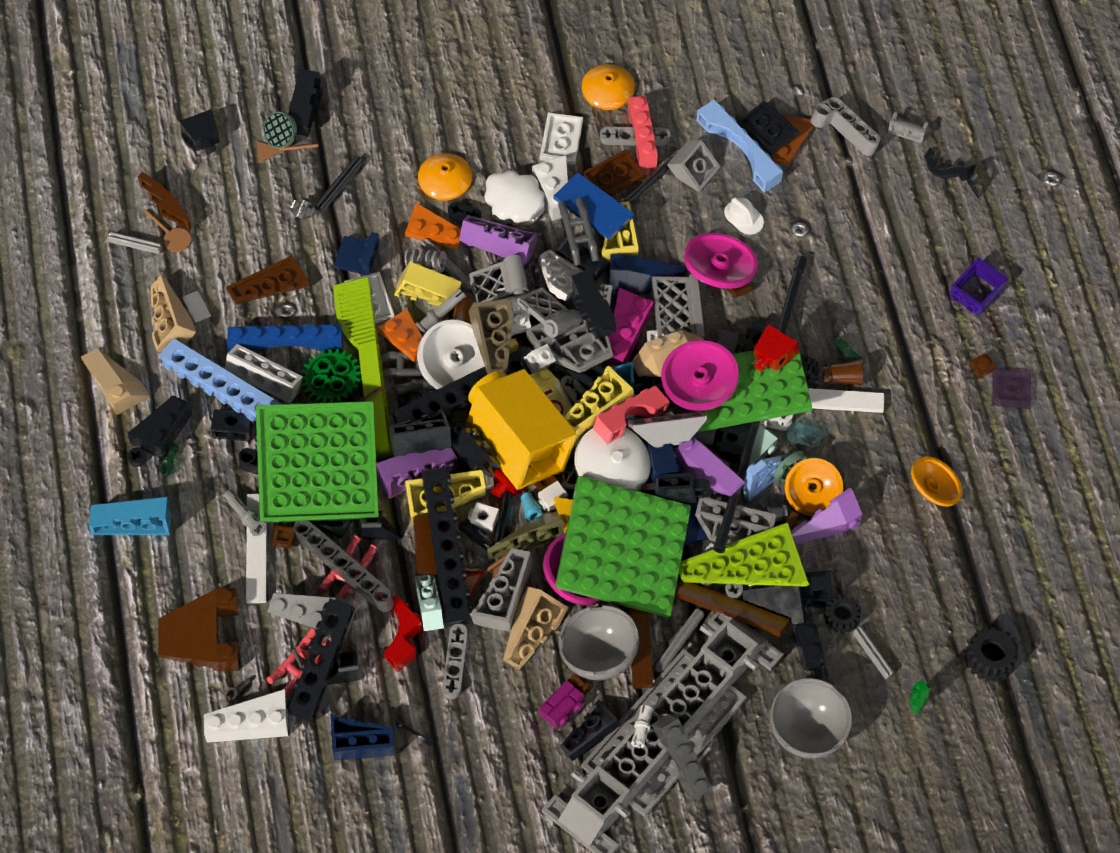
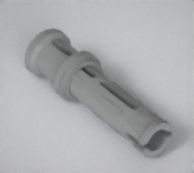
(434, 317)
(248, 517)

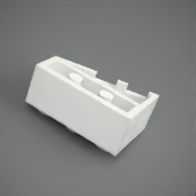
(551, 178)

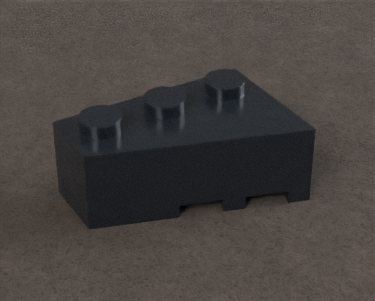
(305, 100)
(591, 305)
(161, 427)
(420, 435)
(818, 590)

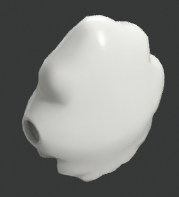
(514, 198)

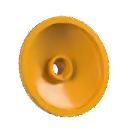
(608, 93)
(445, 184)
(808, 471)
(936, 481)

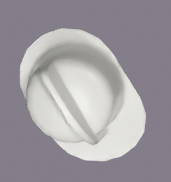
(744, 216)

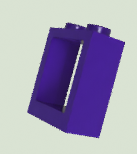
(986, 273)

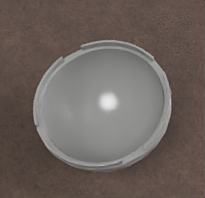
(599, 642)
(810, 718)

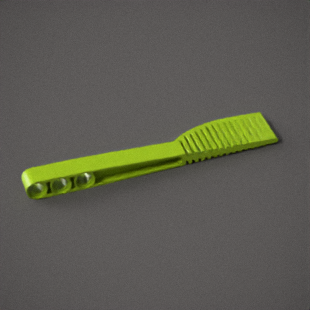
(358, 323)

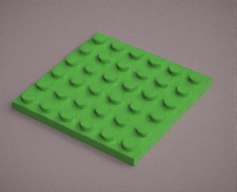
(316, 462)
(623, 546)

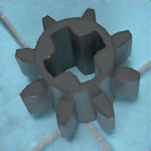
(302, 208)

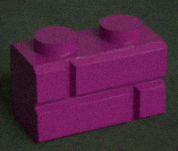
(561, 705)

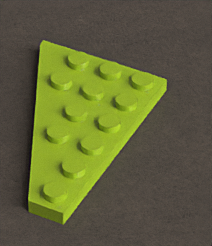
(755, 560)

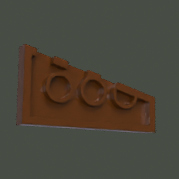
(270, 281)

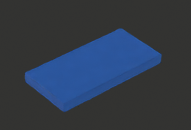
(604, 212)

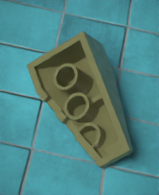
(534, 534)

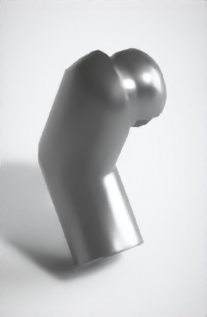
(538, 274)

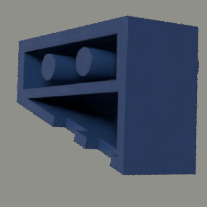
(661, 460)
(360, 740)

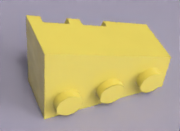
(426, 284)

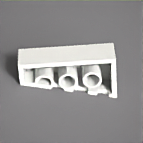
(249, 720)

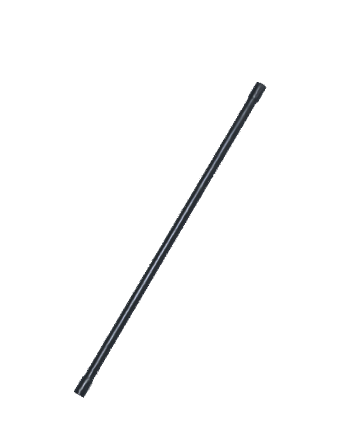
(723, 535)

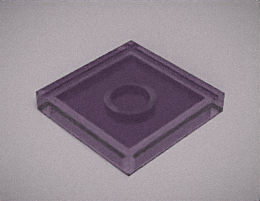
(1011, 389)

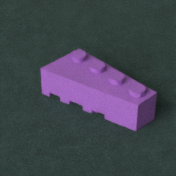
(498, 238)
(397, 470)

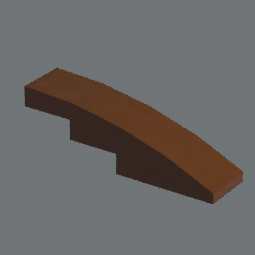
(166, 202)

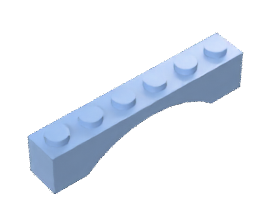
(717, 121)

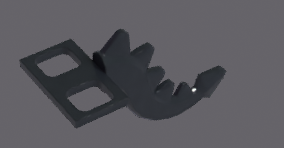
(951, 171)

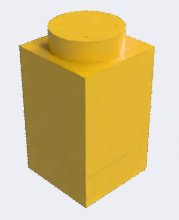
(520, 426)

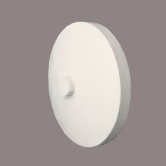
(448, 353)
(619, 463)

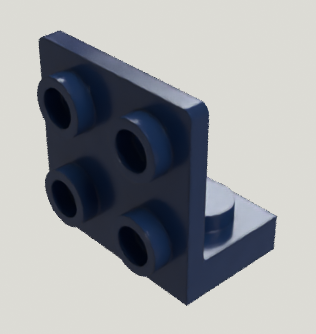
(357, 254)

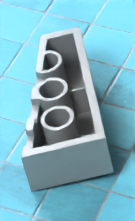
(500, 602)
(305, 609)

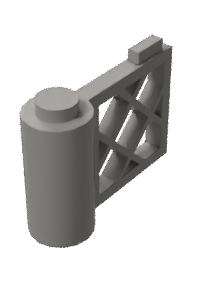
(512, 275)
(557, 321)

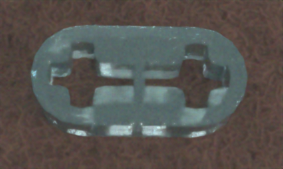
(804, 434)

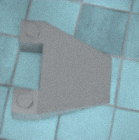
(573, 349)

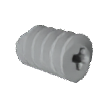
(428, 259)

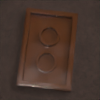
(615, 173)
(424, 549)

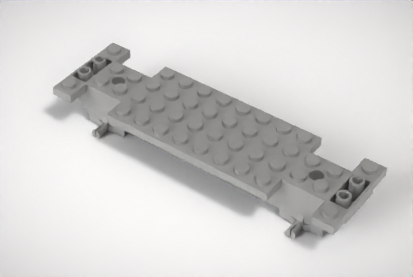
(690, 689)

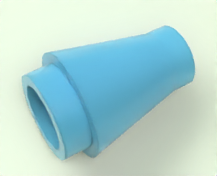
(531, 507)

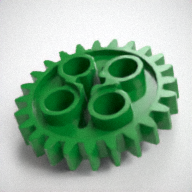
(331, 377)

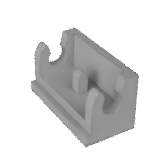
(907, 129)

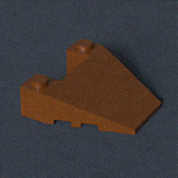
(192, 632)

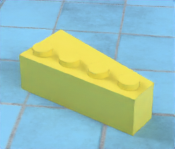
(604, 394)
(465, 488)

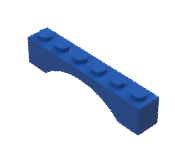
(310, 336)

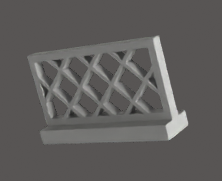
(693, 304)

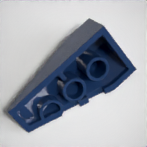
(636, 273)

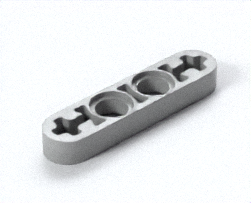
(631, 141)
(457, 661)

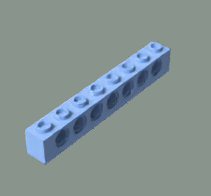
(214, 379)

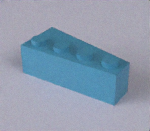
(131, 518)

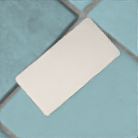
(196, 306)

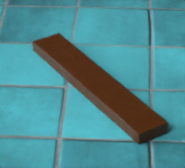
(731, 608)
(642, 663)

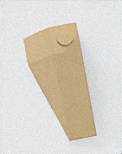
(169, 316)
(115, 382)
(534, 620)

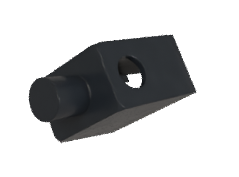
(201, 131)

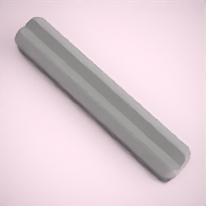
(134, 242)
(873, 652)

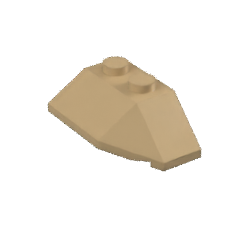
(654, 352)

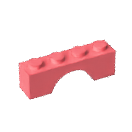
(643, 131)
(647, 404)

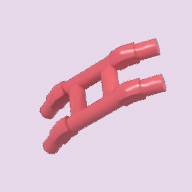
(366, 560)
(288, 665)

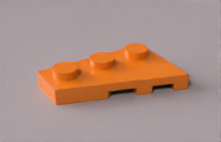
(428, 225)
(402, 334)

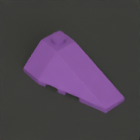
(697, 459)
(837, 518)

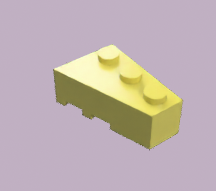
(623, 242)

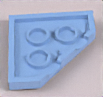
(760, 476)

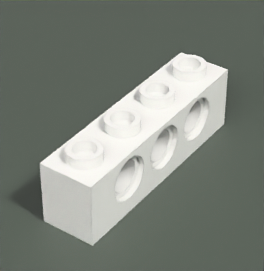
(263, 373)

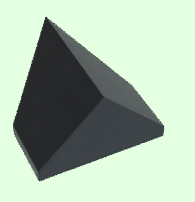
(378, 528)
(345, 669)

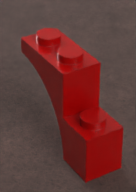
(402, 650)

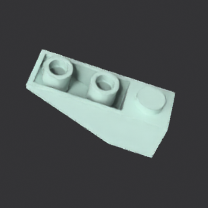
(764, 445)
(429, 602)

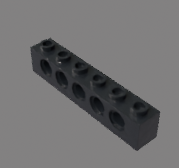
(323, 671)

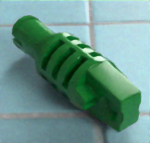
(919, 696)

